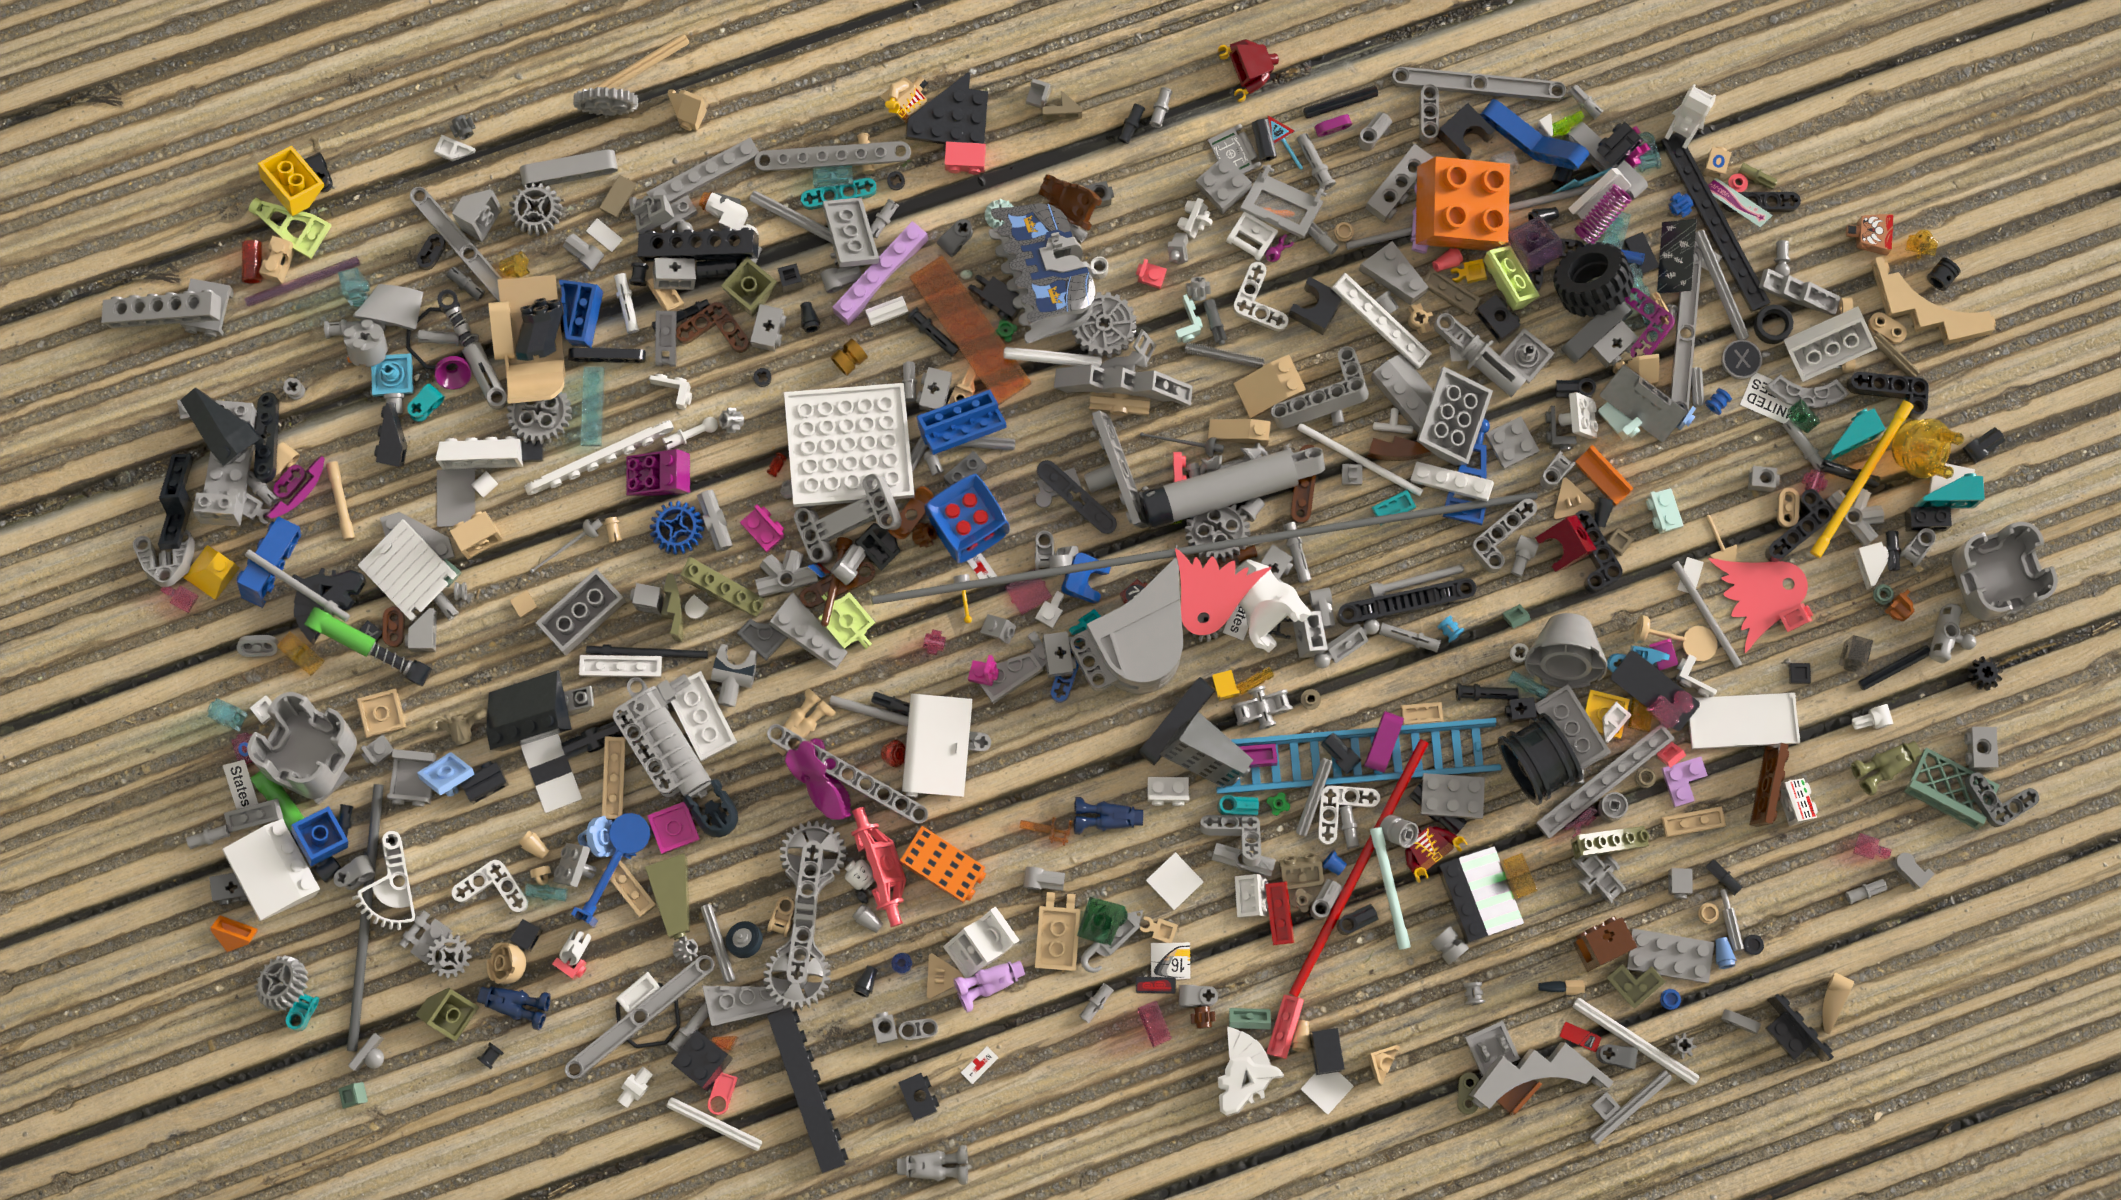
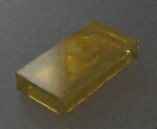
(1520, 875)

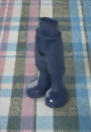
(1111, 816)
(510, 1003)

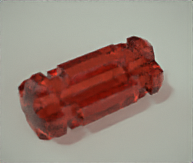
(776, 465)

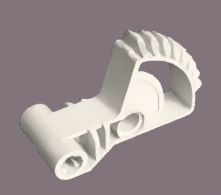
(385, 889)

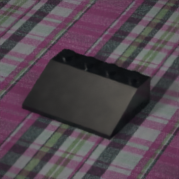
(526, 712)

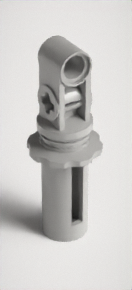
(1476, 350)

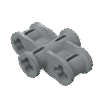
(1268, 705)
(1603, 880)

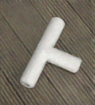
(1392, 426)

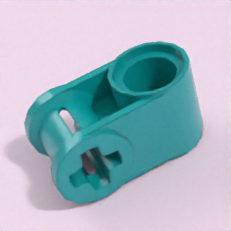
(427, 400)
(303, 1010)

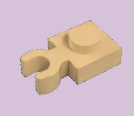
(1163, 930)

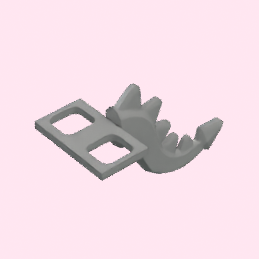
(1135, 358)

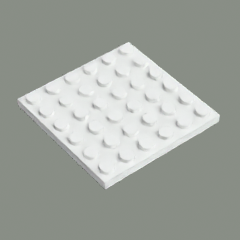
(842, 438)

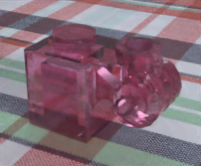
(1668, 713)

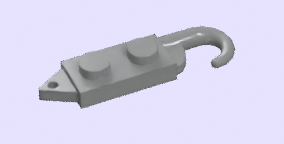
(1122, 934)

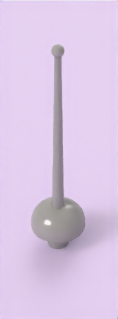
(590, 530)

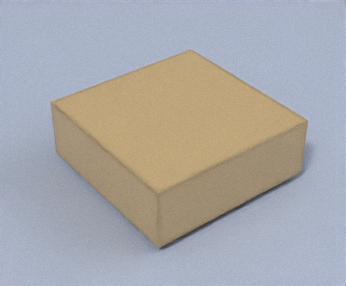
(524, 604)

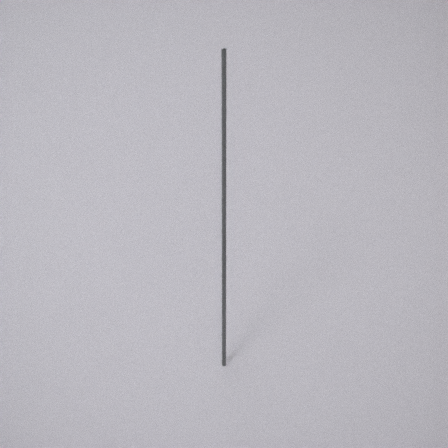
(1200, 548)

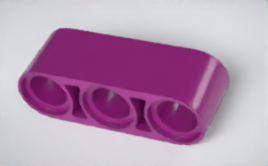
(1384, 742)

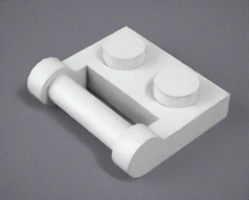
(1256, 231)

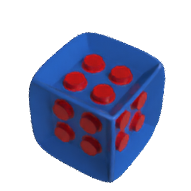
(967, 518)

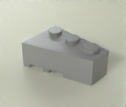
(1395, 273)

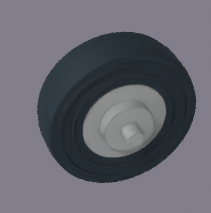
(744, 939)

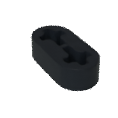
(427, 249)

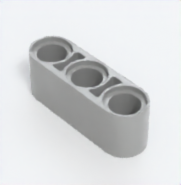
(1431, 105)

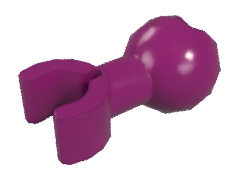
(1275, 252)

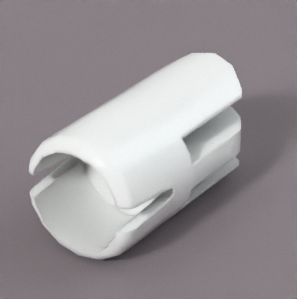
(573, 947)

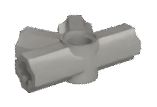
(1864, 515)
(789, 569)

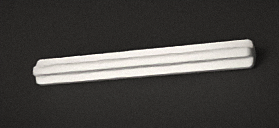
(1051, 357)
(714, 1124)

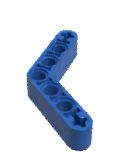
(1530, 141)

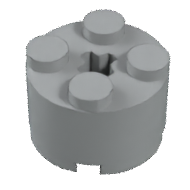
(365, 343)

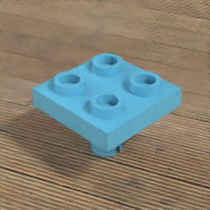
(393, 375)

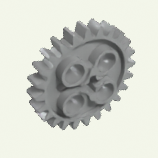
(605, 101)
(540, 414)
(1227, 517)

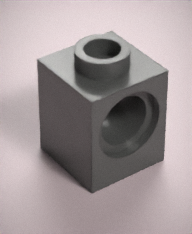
(1107, 191)

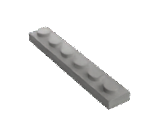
(706, 171)

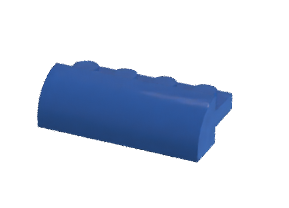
(960, 422)

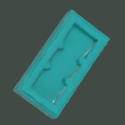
(1397, 504)

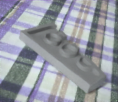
(732, 1004)

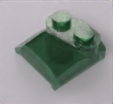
(1101, 921)

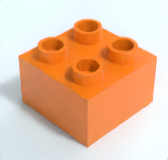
(1462, 203)

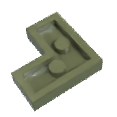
(1634, 989)

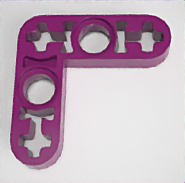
(1655, 317)

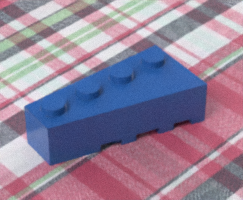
(276, 545)

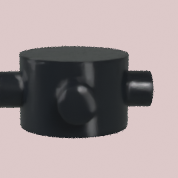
(862, 896)

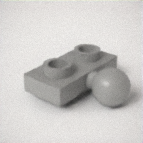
(682, 211)

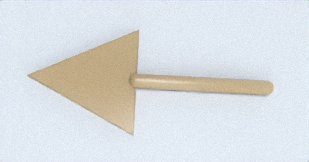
(1727, 554)

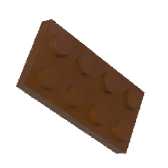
(1769, 784)

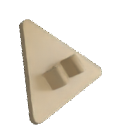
(1571, 500)
(940, 976)

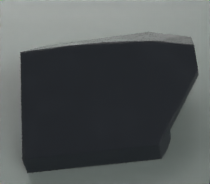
(878, 545)

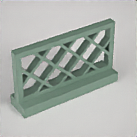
(1940, 800)

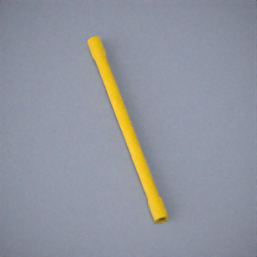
(1824, 540)

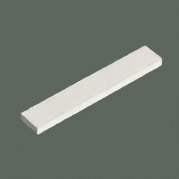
(1381, 320)

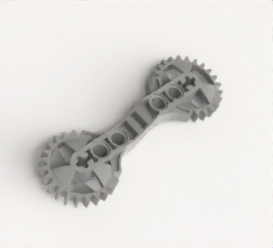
(805, 915)

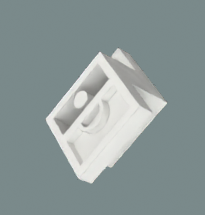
(981, 943)

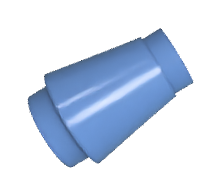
(1724, 954)

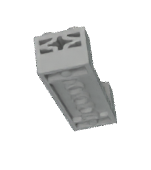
(226, 485)

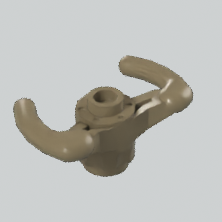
(458, 726)

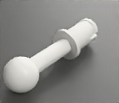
(709, 425)

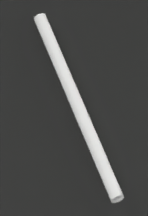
(1360, 459)

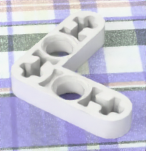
(1249, 300)
(1340, 800)
(489, 879)

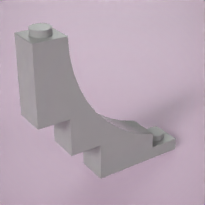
(1122, 381)
(1562, 1063)

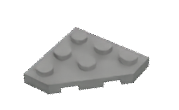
(438, 542)

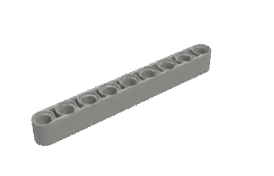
(858, 775)

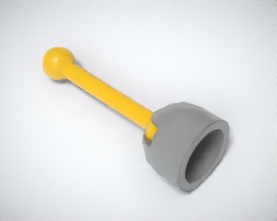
(963, 578)

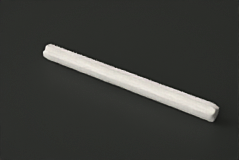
(1635, 1041)

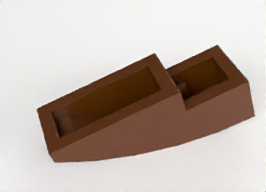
(1398, 450)

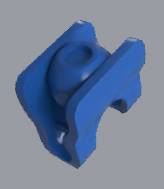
(1077, 583)

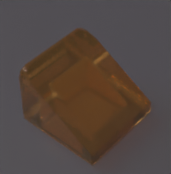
(726, 1042)

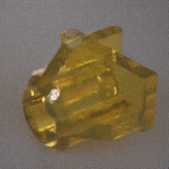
(1922, 243)
(514, 265)

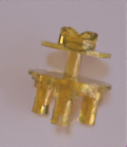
(1925, 447)

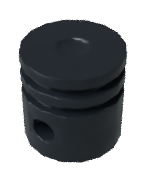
(1943, 274)

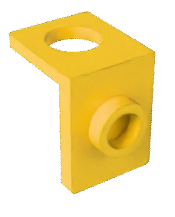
(1225, 685)

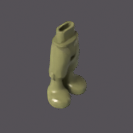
(1890, 764)

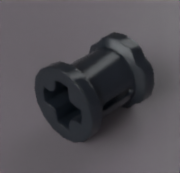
(638, 274)
(490, 1055)

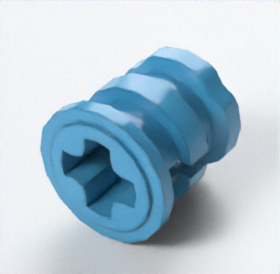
(1454, 626)

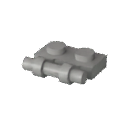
(432, 931)

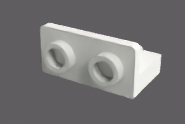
(1168, 790)
(1251, 895)

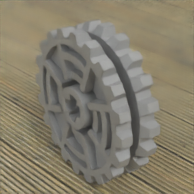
(1116, 336)

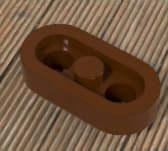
(393, 627)

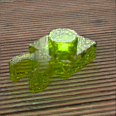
(1563, 126)

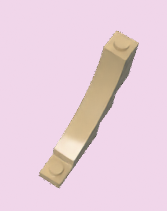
(1901, 299)

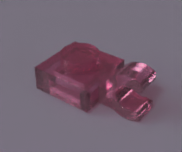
(181, 598)
(1586, 818)
(1868, 847)

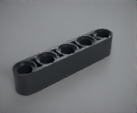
(1185, 709)

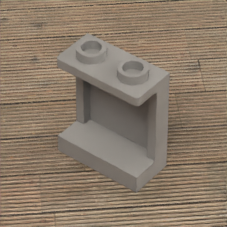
(210, 328)
(405, 781)

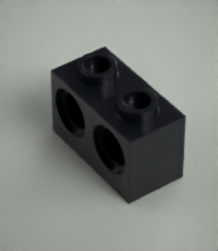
(1928, 517)

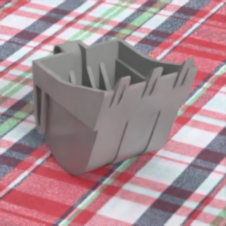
(1138, 642)

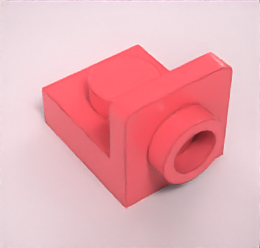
(1151, 274)
(1796, 616)
(578, 971)

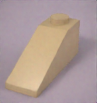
(1240, 430)

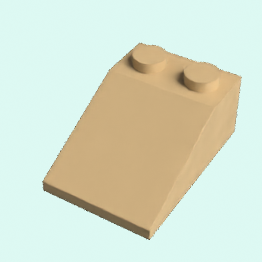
(1269, 386)

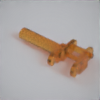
(1047, 829)

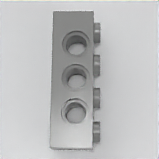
(1377, 203)

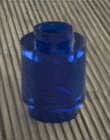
(906, 968)

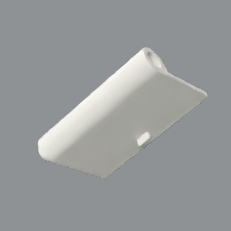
(937, 745)

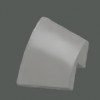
(392, 306)

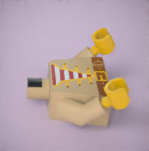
(905, 97)

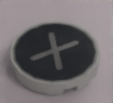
(1741, 359)

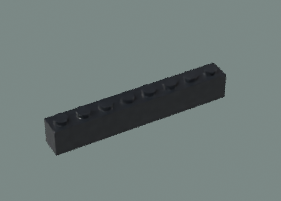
(807, 1090)

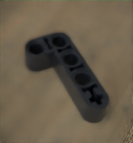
(1888, 390)
(1797, 530)
(1601, 565)

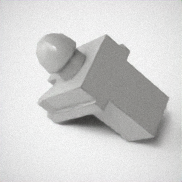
(1177, 248)

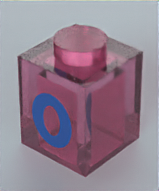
(240, 747)

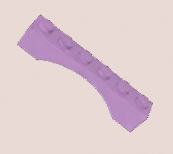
(897, 253)

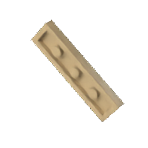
(613, 777)

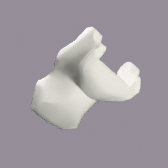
(1268, 605)

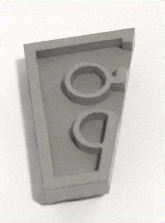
(1012, 675)

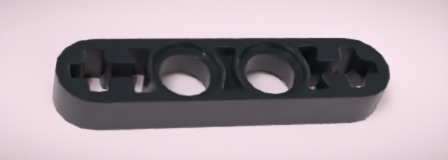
(1761, 201)
(608, 355)

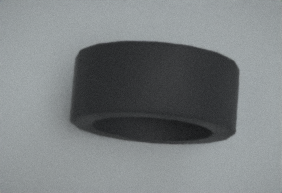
(1785, 315)

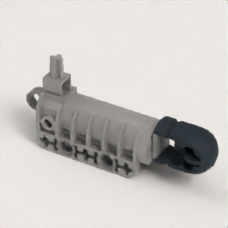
(673, 754)

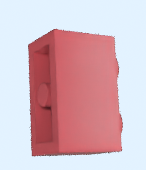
(965, 157)

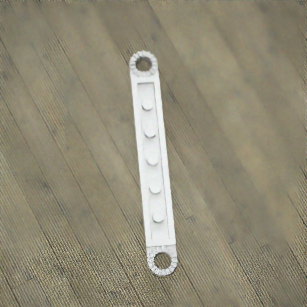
(592, 461)

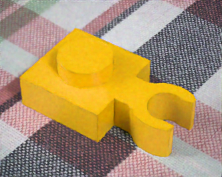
(1473, 272)

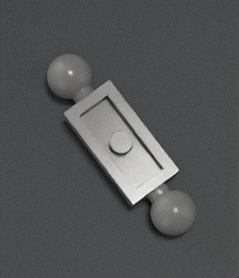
(1346, 643)

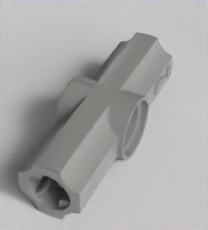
(714, 520)
(1229, 856)

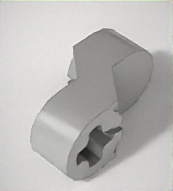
(1063, 556)
(979, 741)

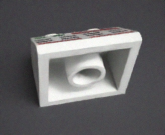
(1797, 802)

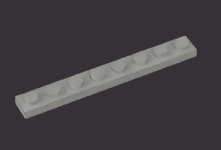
(1604, 781)

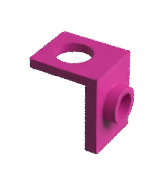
(1667, 647)

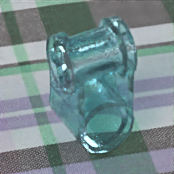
(1651, 158)

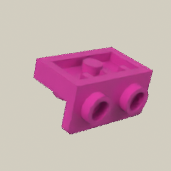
(763, 528)

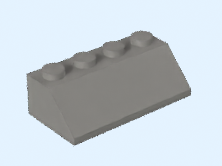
(1404, 389)

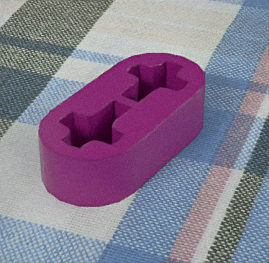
(1333, 125)
(293, 485)

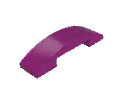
(314, 471)

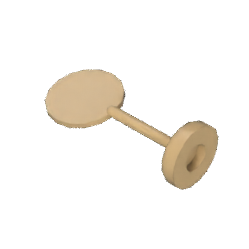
(1696, 641)

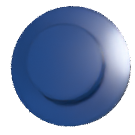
(1670, 999)

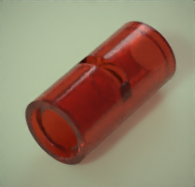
(251, 261)

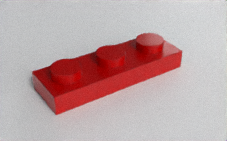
(1279, 913)

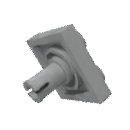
(1527, 355)
(573, 865)

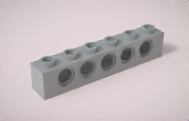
(207, 310)

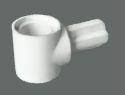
(1877, 718)

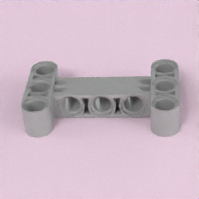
(847, 518)

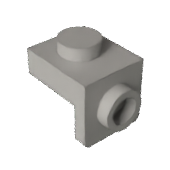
(998, 628)

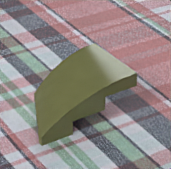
(672, 607)

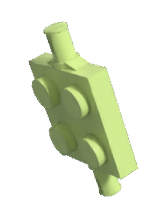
(849, 621)

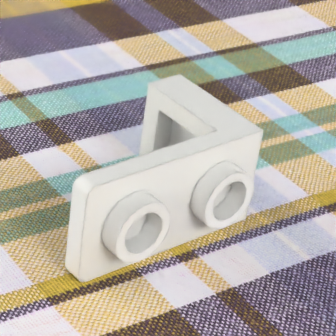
(684, 396)
(1685, 666)

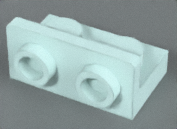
(1664, 511)

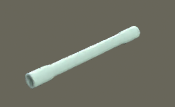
(1380, 846)

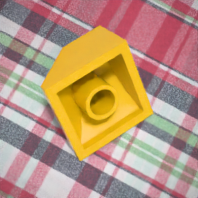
(211, 572)

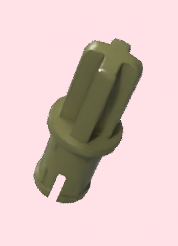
(1757, 176)

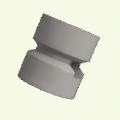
(1612, 807)
(1399, 831)
(1449, 945)

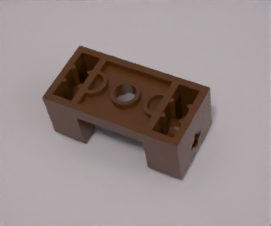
(1604, 943)

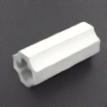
(886, 311)

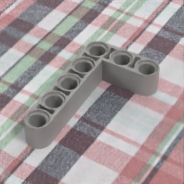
(1327, 399)

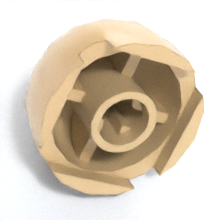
(506, 963)

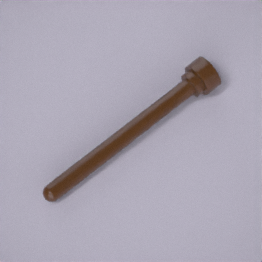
(842, 546)

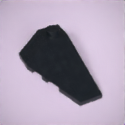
(221, 430)

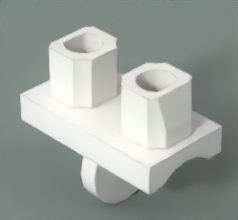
(1198, 218)

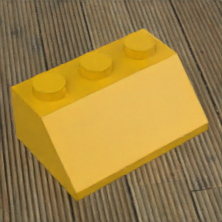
(290, 180)

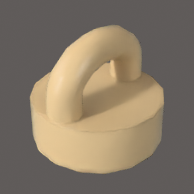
(541, 871)

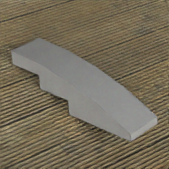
(1798, 292)

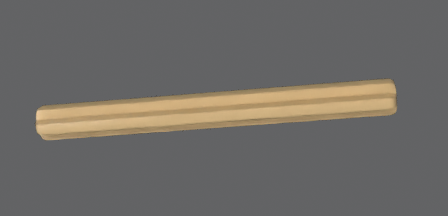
(645, 63)

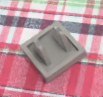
(1489, 1044)

